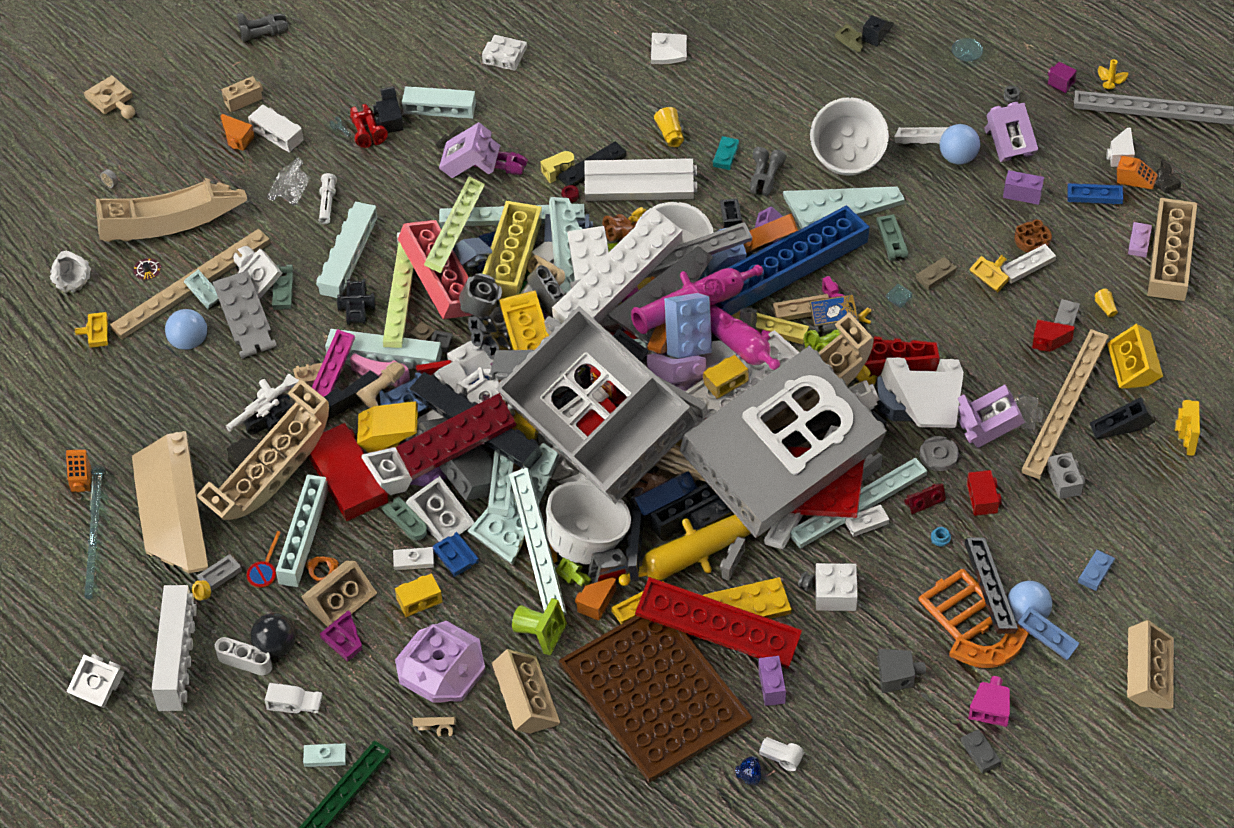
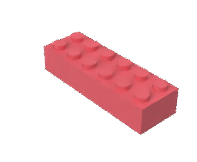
(442, 287)

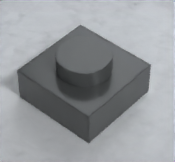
(443, 337)

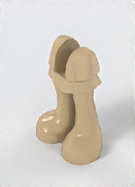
(389, 376)

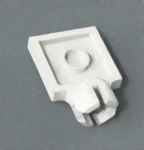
(260, 268)

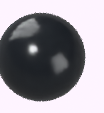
(273, 634)

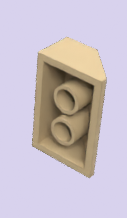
(338, 592)

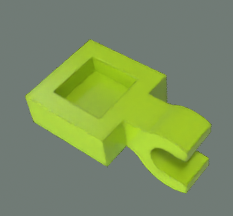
(571, 572)

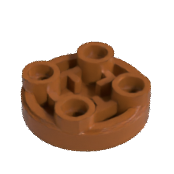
(1032, 235)

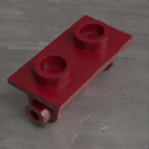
(926, 498)

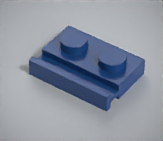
(455, 554)

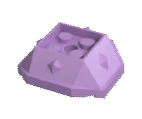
(444, 678)

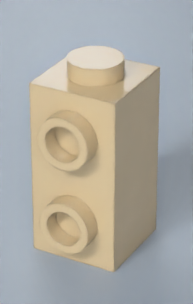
(242, 93)

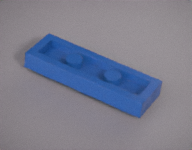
(1095, 193)

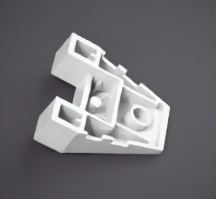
(927, 395)

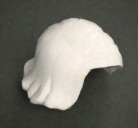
(69, 272)

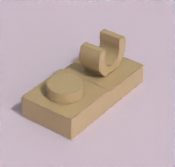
(307, 373)
(444, 722)

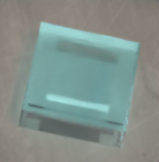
(899, 295)

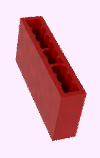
(347, 475)

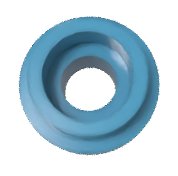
(940, 532)

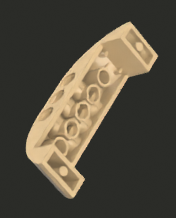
(845, 356)
(273, 458)

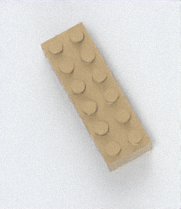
(1172, 249)

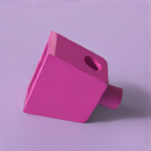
(991, 703)

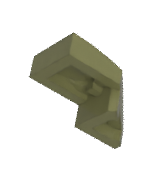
(850, 37)

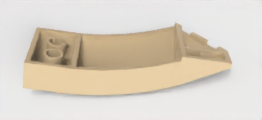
(165, 212)
(170, 503)

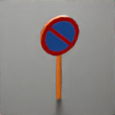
(263, 573)

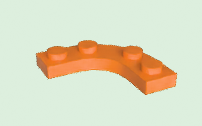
(992, 655)

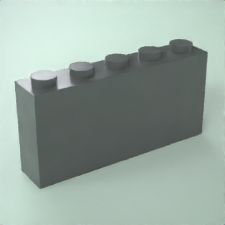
(468, 472)

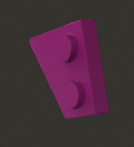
(343, 636)

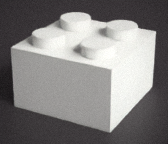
(836, 587)

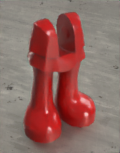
(363, 118)

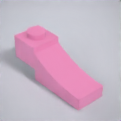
(363, 365)

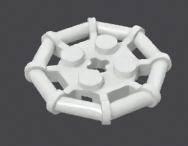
(480, 387)

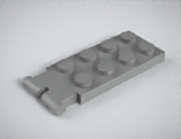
(244, 313)

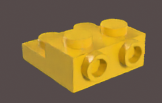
(1188, 425)

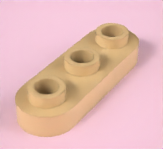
(557, 272)

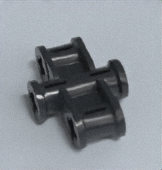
(356, 302)
(486, 333)
(271, 419)

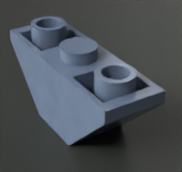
(471, 252)
(888, 404)

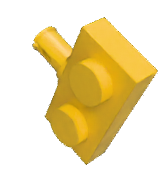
(990, 272)
(95, 329)

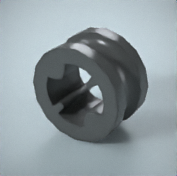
(1015, 91)
(806, 581)

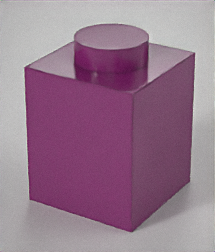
(1062, 76)

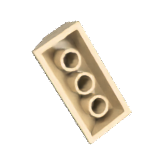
(1150, 666)
(525, 692)

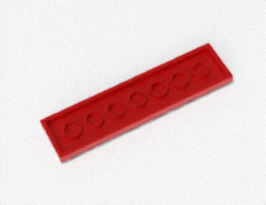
(717, 622)

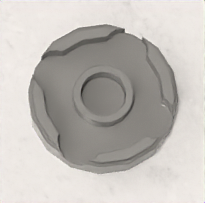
(938, 453)

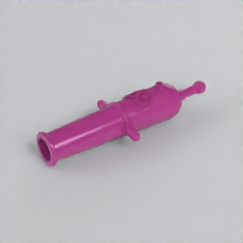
(718, 286)
(742, 338)

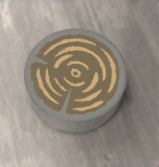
(109, 178)

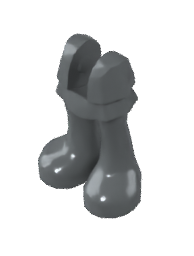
(271, 24)
(761, 158)

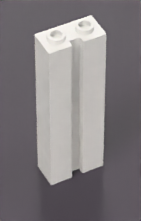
(640, 179)

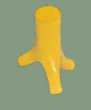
(861, 316)

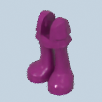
(514, 162)

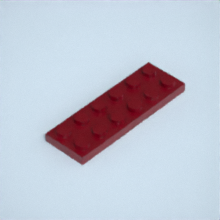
(456, 436)

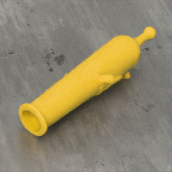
(689, 549)

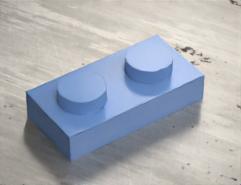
(1096, 570)

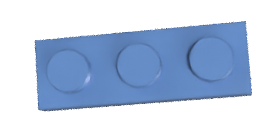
(1048, 633)

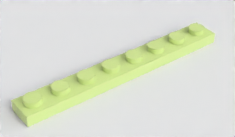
(454, 224)
(398, 300)

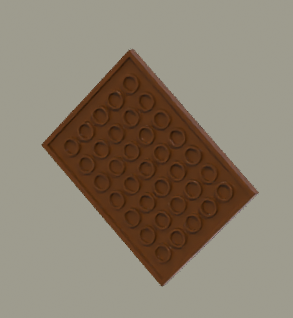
(655, 694)

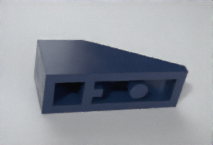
(666, 492)

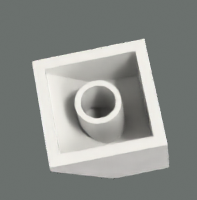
(388, 470)

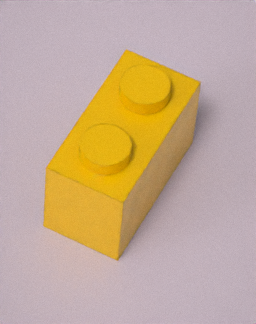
(725, 376)
(418, 595)

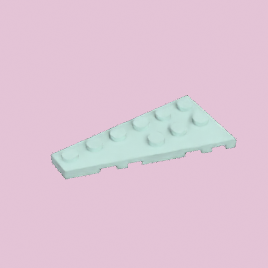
(815, 204)
(562, 220)
(505, 533)

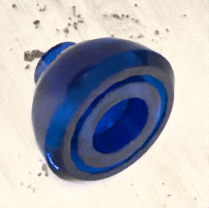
(749, 770)

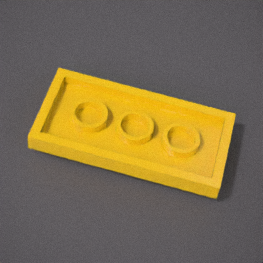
(761, 598)

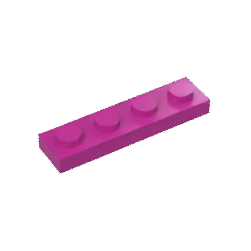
(333, 362)

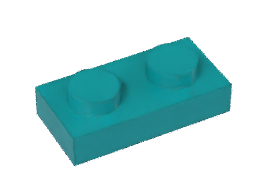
(726, 153)

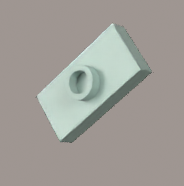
(202, 288)
(324, 755)

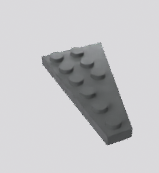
(664, 284)

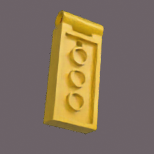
(523, 320)

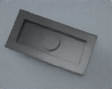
(980, 751)

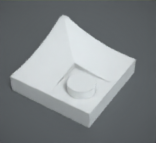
(668, 48)

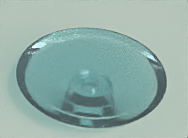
(967, 49)

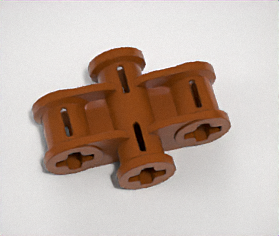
(617, 226)

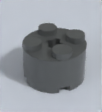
(480, 295)

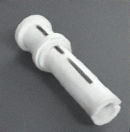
(324, 217)

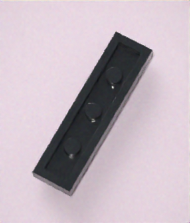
(576, 173)

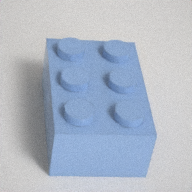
(688, 325)

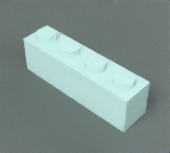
(439, 102)

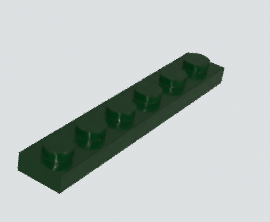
(348, 787)

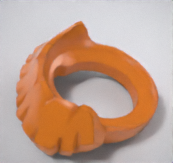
(312, 563)

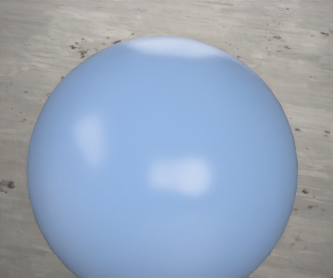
(959, 144)
(185, 329)
(1027, 595)

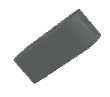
(546, 287)

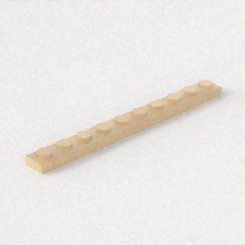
(179, 290)
(1064, 404)

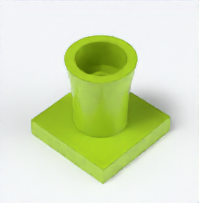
(546, 625)

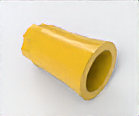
(669, 125)

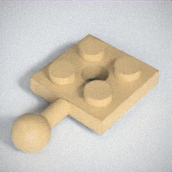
(118, 96)

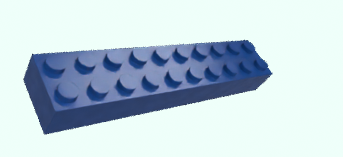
(798, 256)

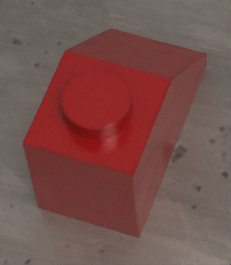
(1051, 335)

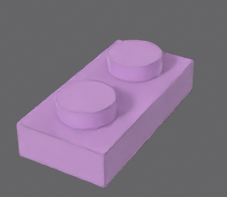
(1139, 239)

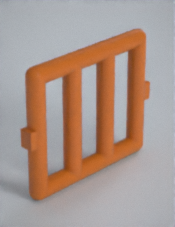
(937, 611)

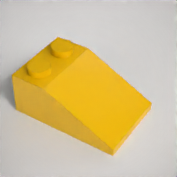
(386, 425)

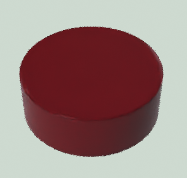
(570, 192)

